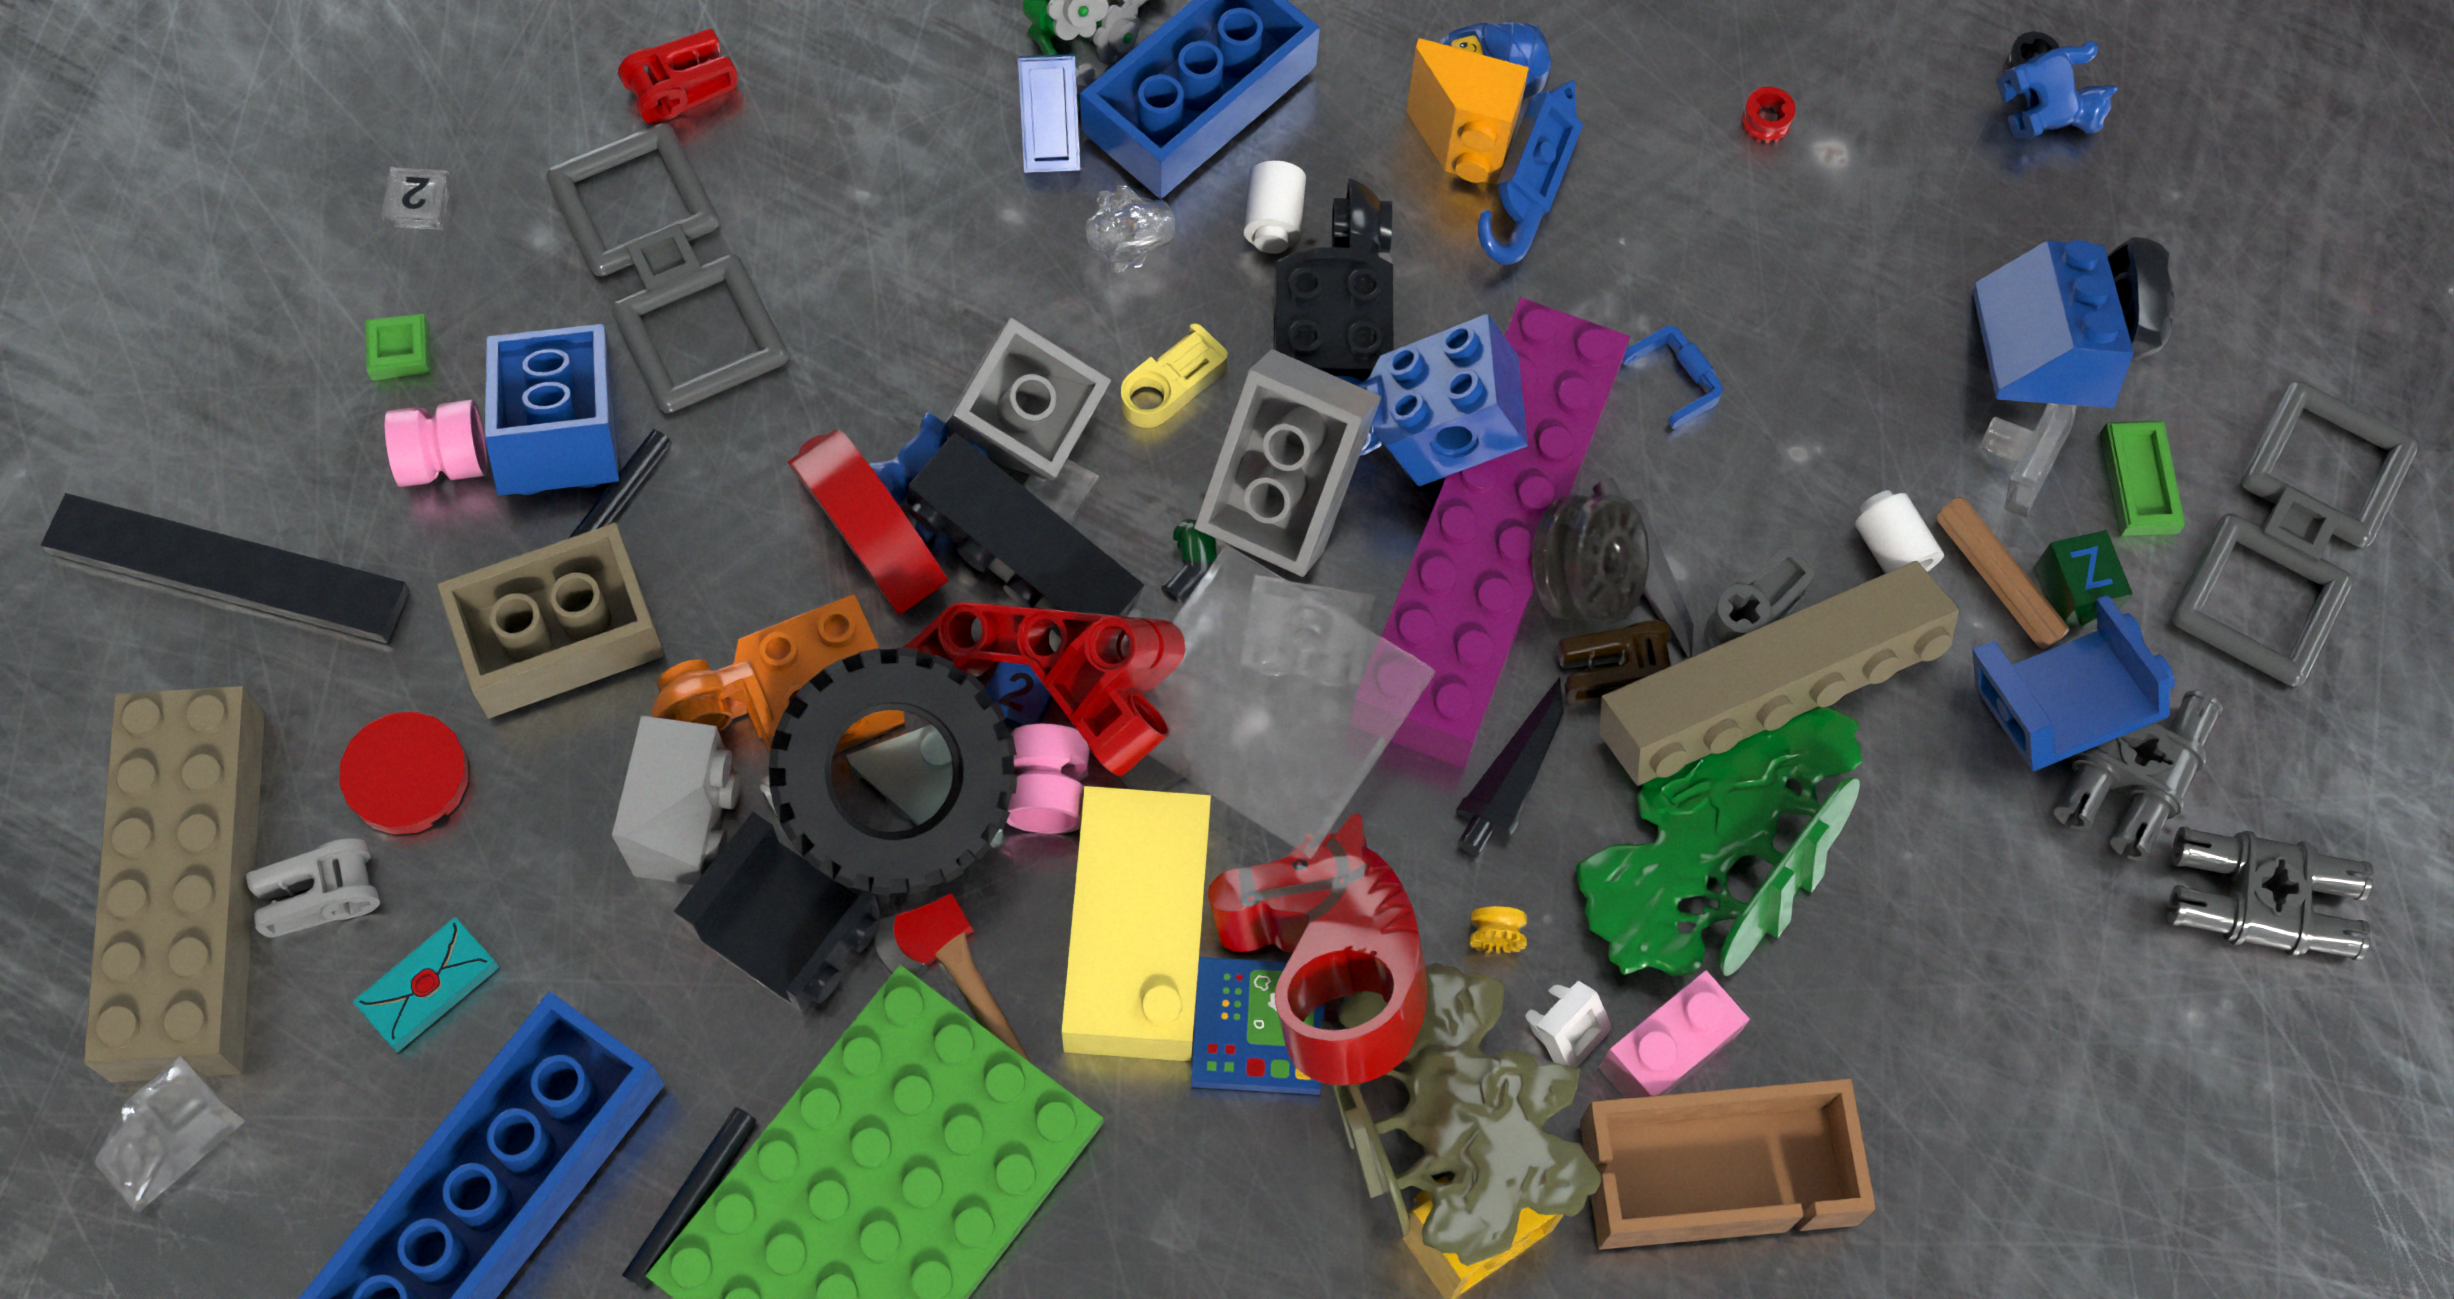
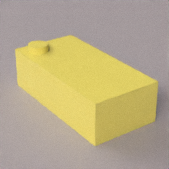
(1136, 924)

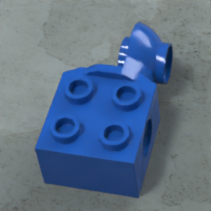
(1448, 401)

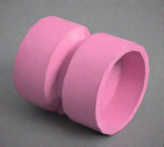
(443, 442)
(1048, 771)

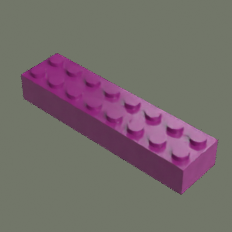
(1476, 552)

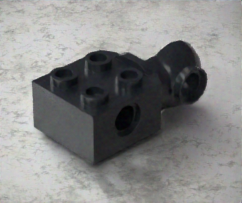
(1339, 299)

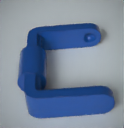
(1692, 361)

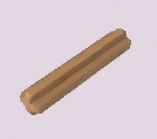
(2002, 573)

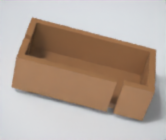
(1727, 1163)

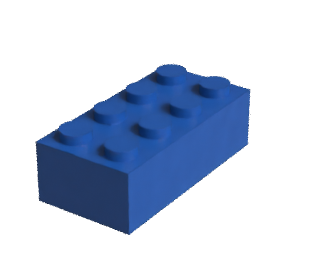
(1196, 85)

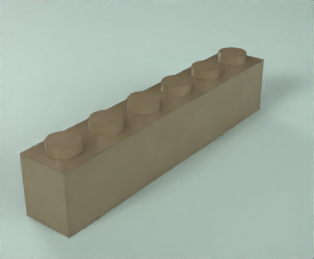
(1777, 673)

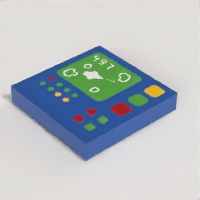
(1240, 1031)

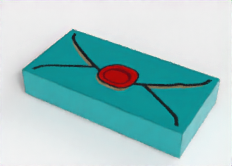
(426, 984)

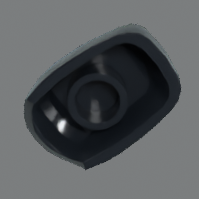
(2144, 293)

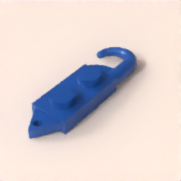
(1533, 170)

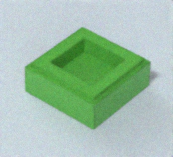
(397, 346)

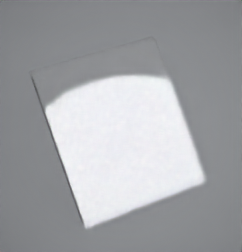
(1280, 700)

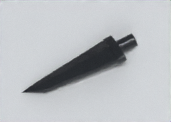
(1504, 787)

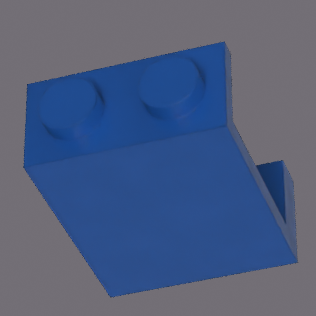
(2076, 690)

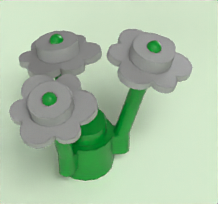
(1114, 36)

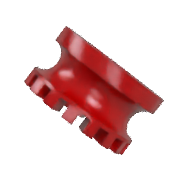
(1765, 129)

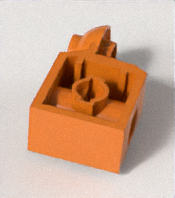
(770, 672)

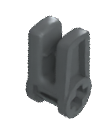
(1760, 597)

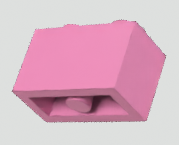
(1675, 1040)

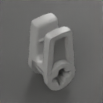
(336, 881)

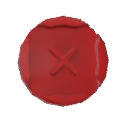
(403, 772)

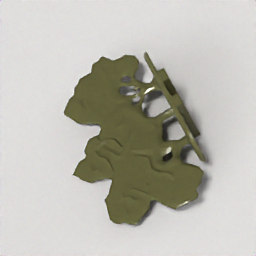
(1472, 1118)

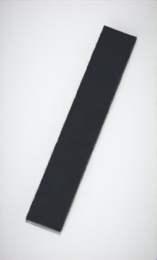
(226, 568)

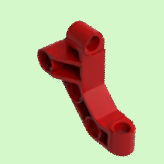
(1093, 675)

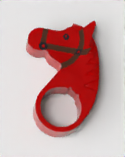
(1347, 934)

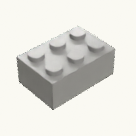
(1287, 462)

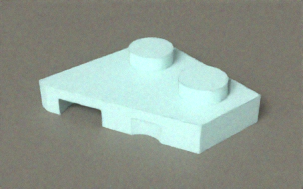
(908, 771)

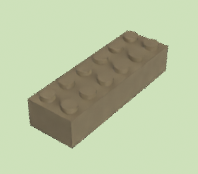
(175, 884)

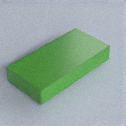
(2142, 478)

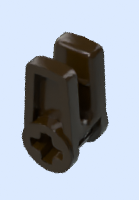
(1637, 648)

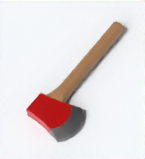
(941, 933)

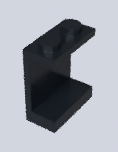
(777, 916)

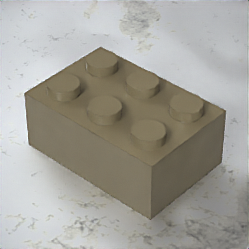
(550, 620)

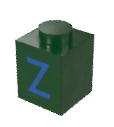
(2078, 573)

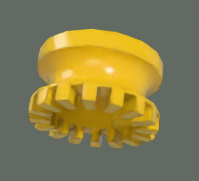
(1498, 928)

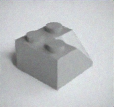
(675, 800)

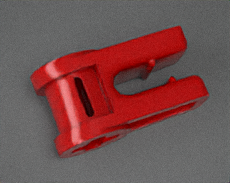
(678, 75)

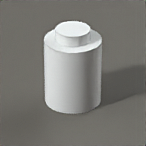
(1274, 206)
(1897, 532)

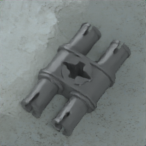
(2152, 787)
(2290, 876)

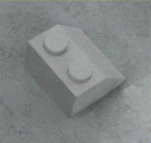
(1027, 402)

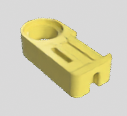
(1177, 374)

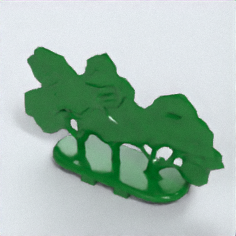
(1708, 821)

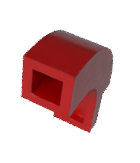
(868, 519)

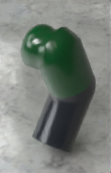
(1197, 555)

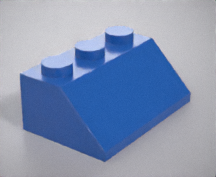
(2055, 327)

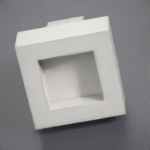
(1572, 1025)

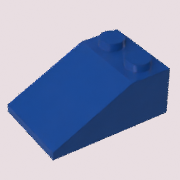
(550, 410)

